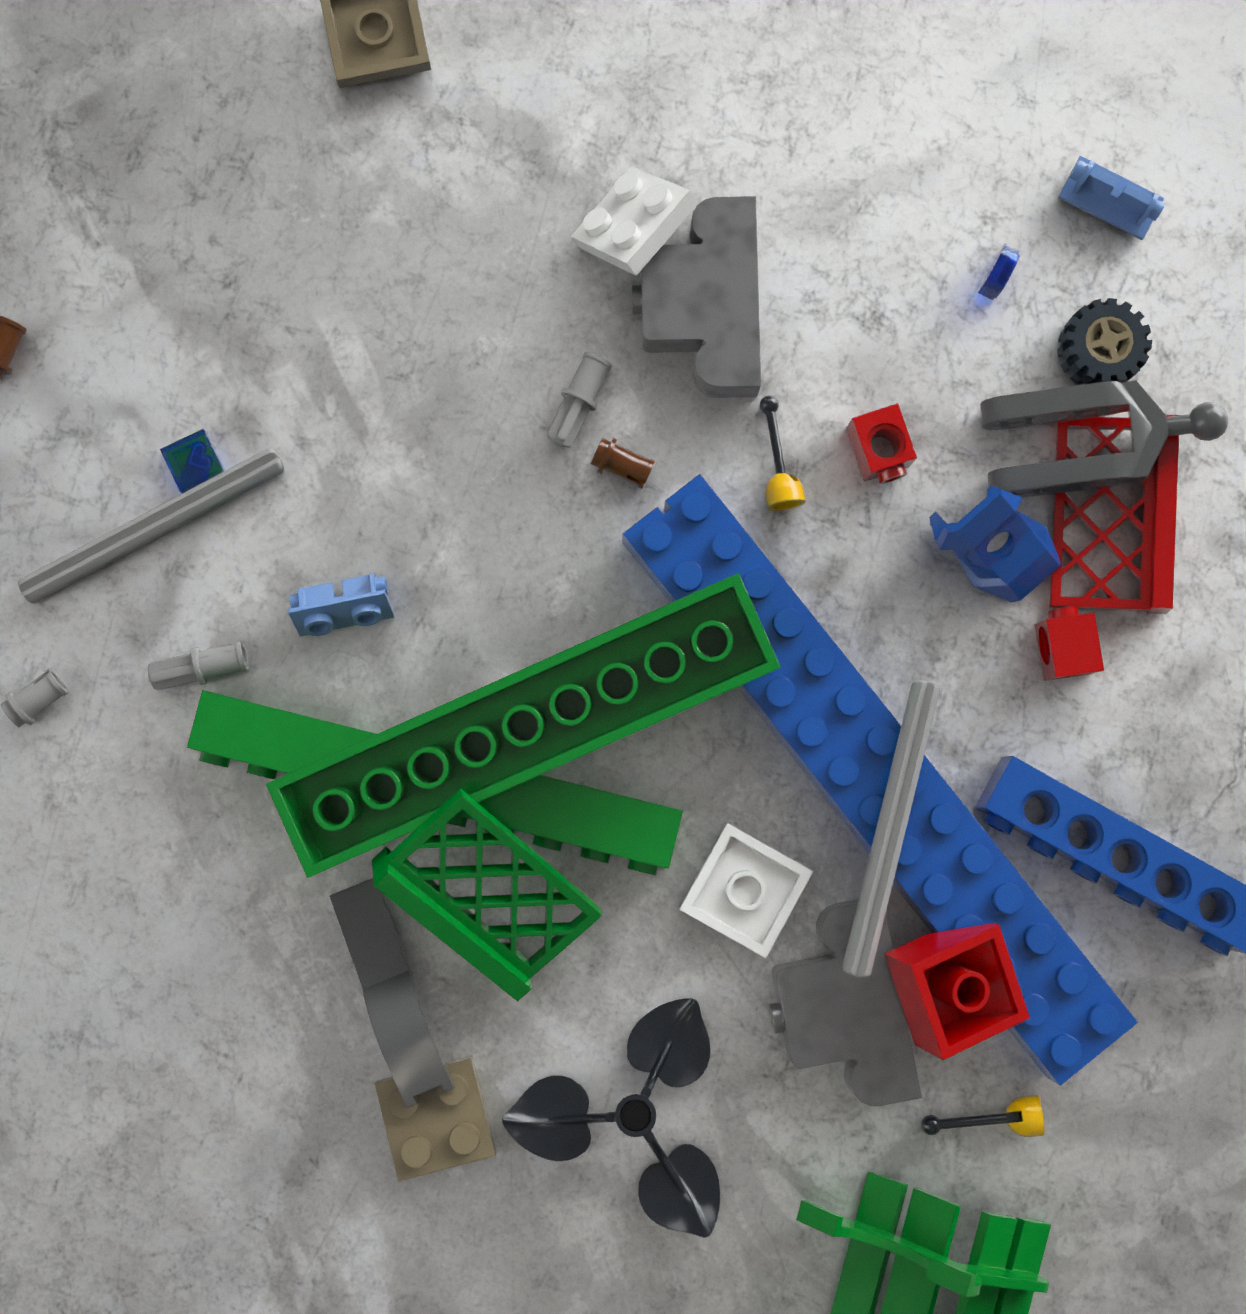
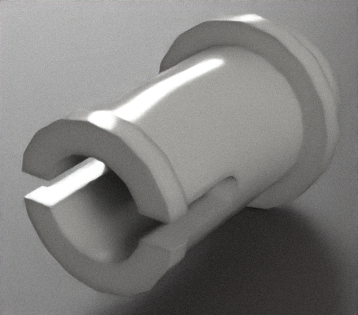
(33, 698)

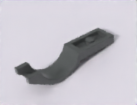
(390, 991)

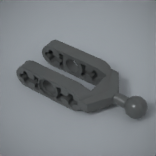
(1147, 427)

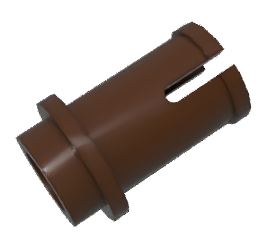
(10, 337)
(622, 462)

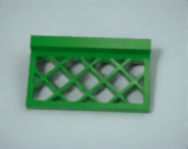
(449, 916)

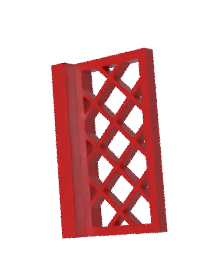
(1156, 528)

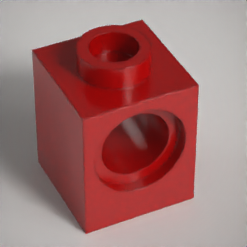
(883, 423)
(1068, 644)

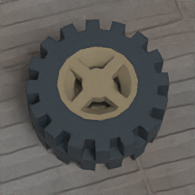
(1118, 334)

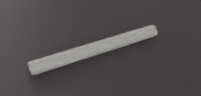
(150, 526)
(891, 829)

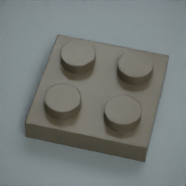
(374, 39)
(441, 1128)

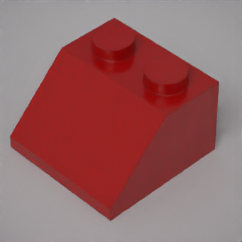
(957, 988)

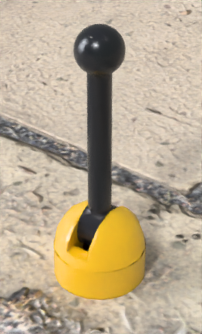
(783, 489)
(1022, 1115)

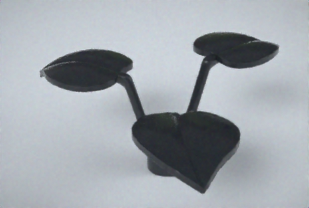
(669, 1045)

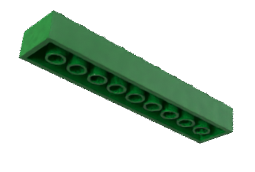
(524, 724)

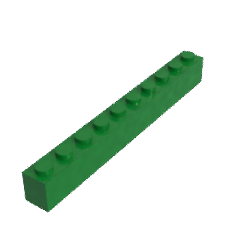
(540, 806)

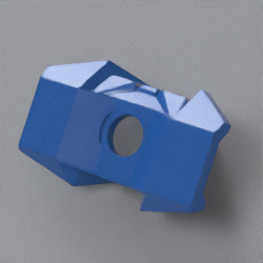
(1015, 567)

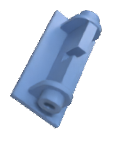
(1111, 198)
(318, 611)

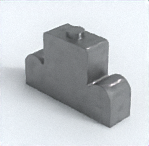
(708, 298)
(846, 1017)

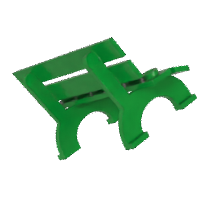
(995, 1281)

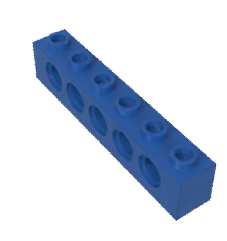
(1149, 854)

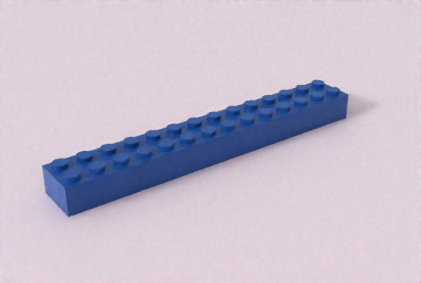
(847, 748)

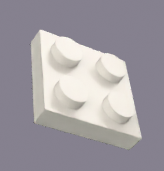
(634, 220)
(746, 890)

